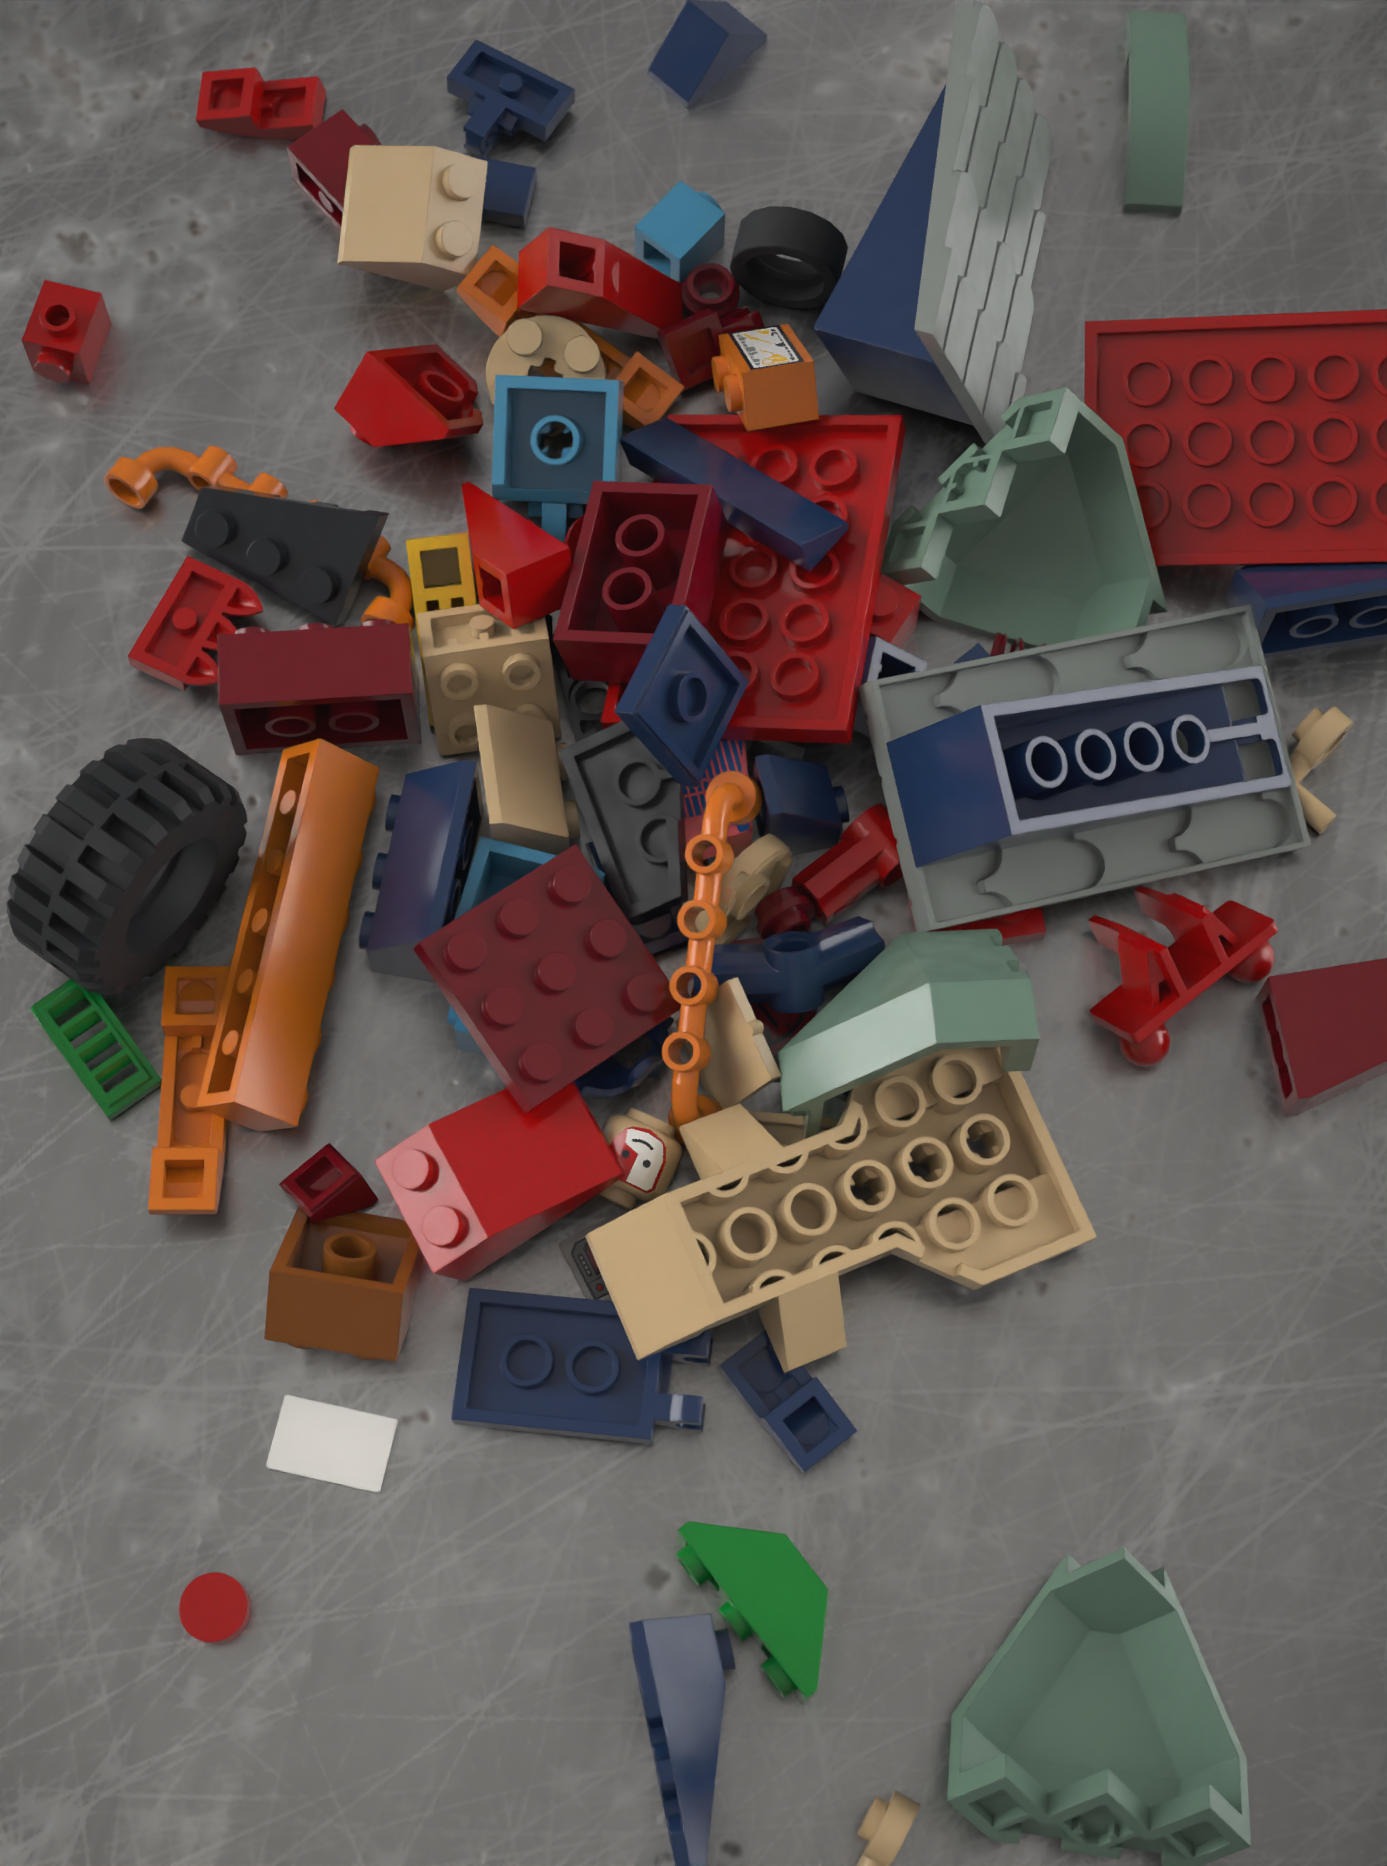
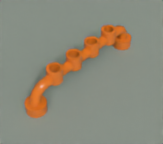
(135, 485)
(734, 801)

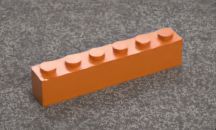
(289, 938)

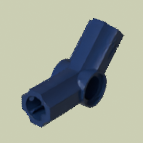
(798, 966)

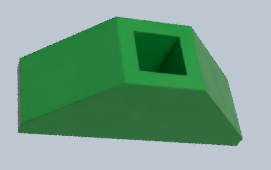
(766, 1596)

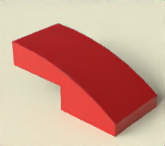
(250, 107)

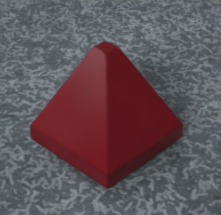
(328, 1186)

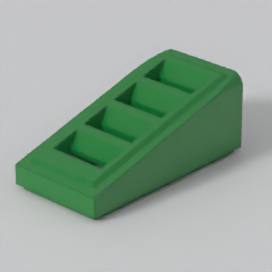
(67, 1001)

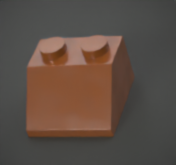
(344, 1285)

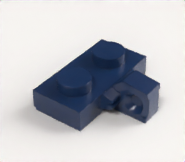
(505, 97)

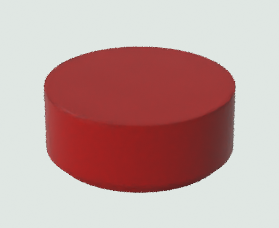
(214, 1608)

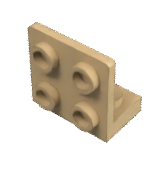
(482, 661)

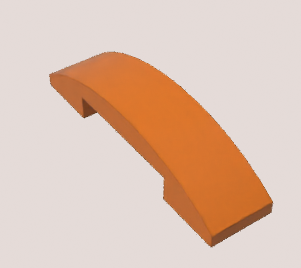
(492, 295)
(190, 1141)

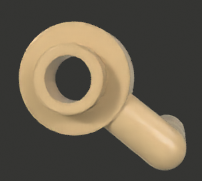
(1317, 739)
(886, 1828)

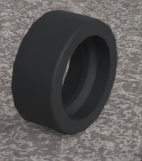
(795, 235)

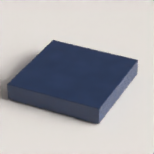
(682, 695)

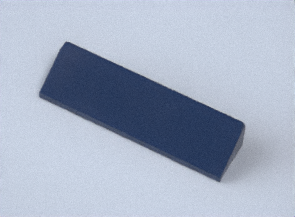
(747, 496)

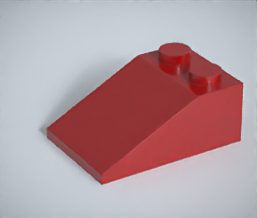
(496, 1176)

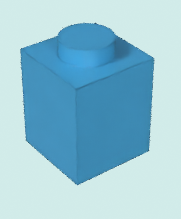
(680, 232)

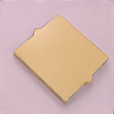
(739, 1053)

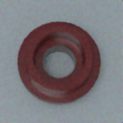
(710, 278)
(784, 912)

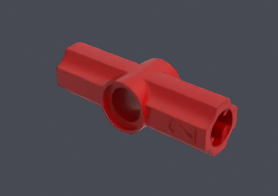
(853, 866)

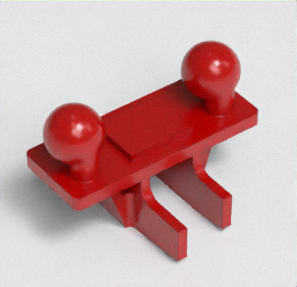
(1165, 979)

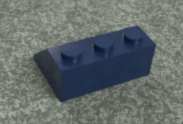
(1313, 604)
(425, 867)

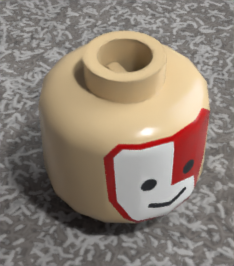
(646, 1155)

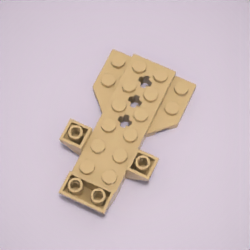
(784, 1225)

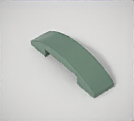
(1156, 111)

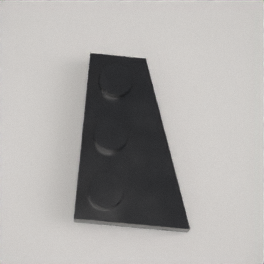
(290, 546)
(632, 818)

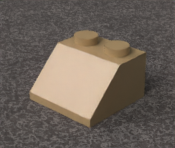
(412, 213)
(524, 780)

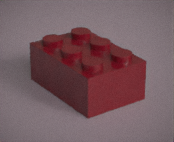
(632, 559)
(319, 683)

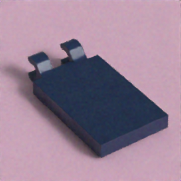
(567, 1370)

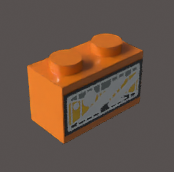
(766, 377)

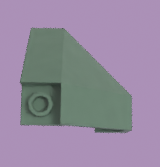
(1033, 532)
(907, 1004)
(1102, 1726)

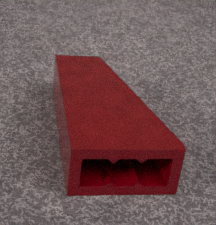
(1325, 1031)

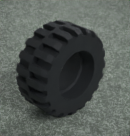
(126, 865)

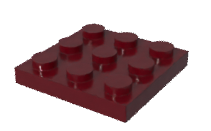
(548, 977)

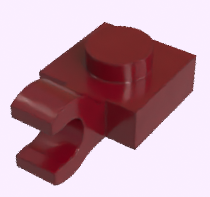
(695, 341)

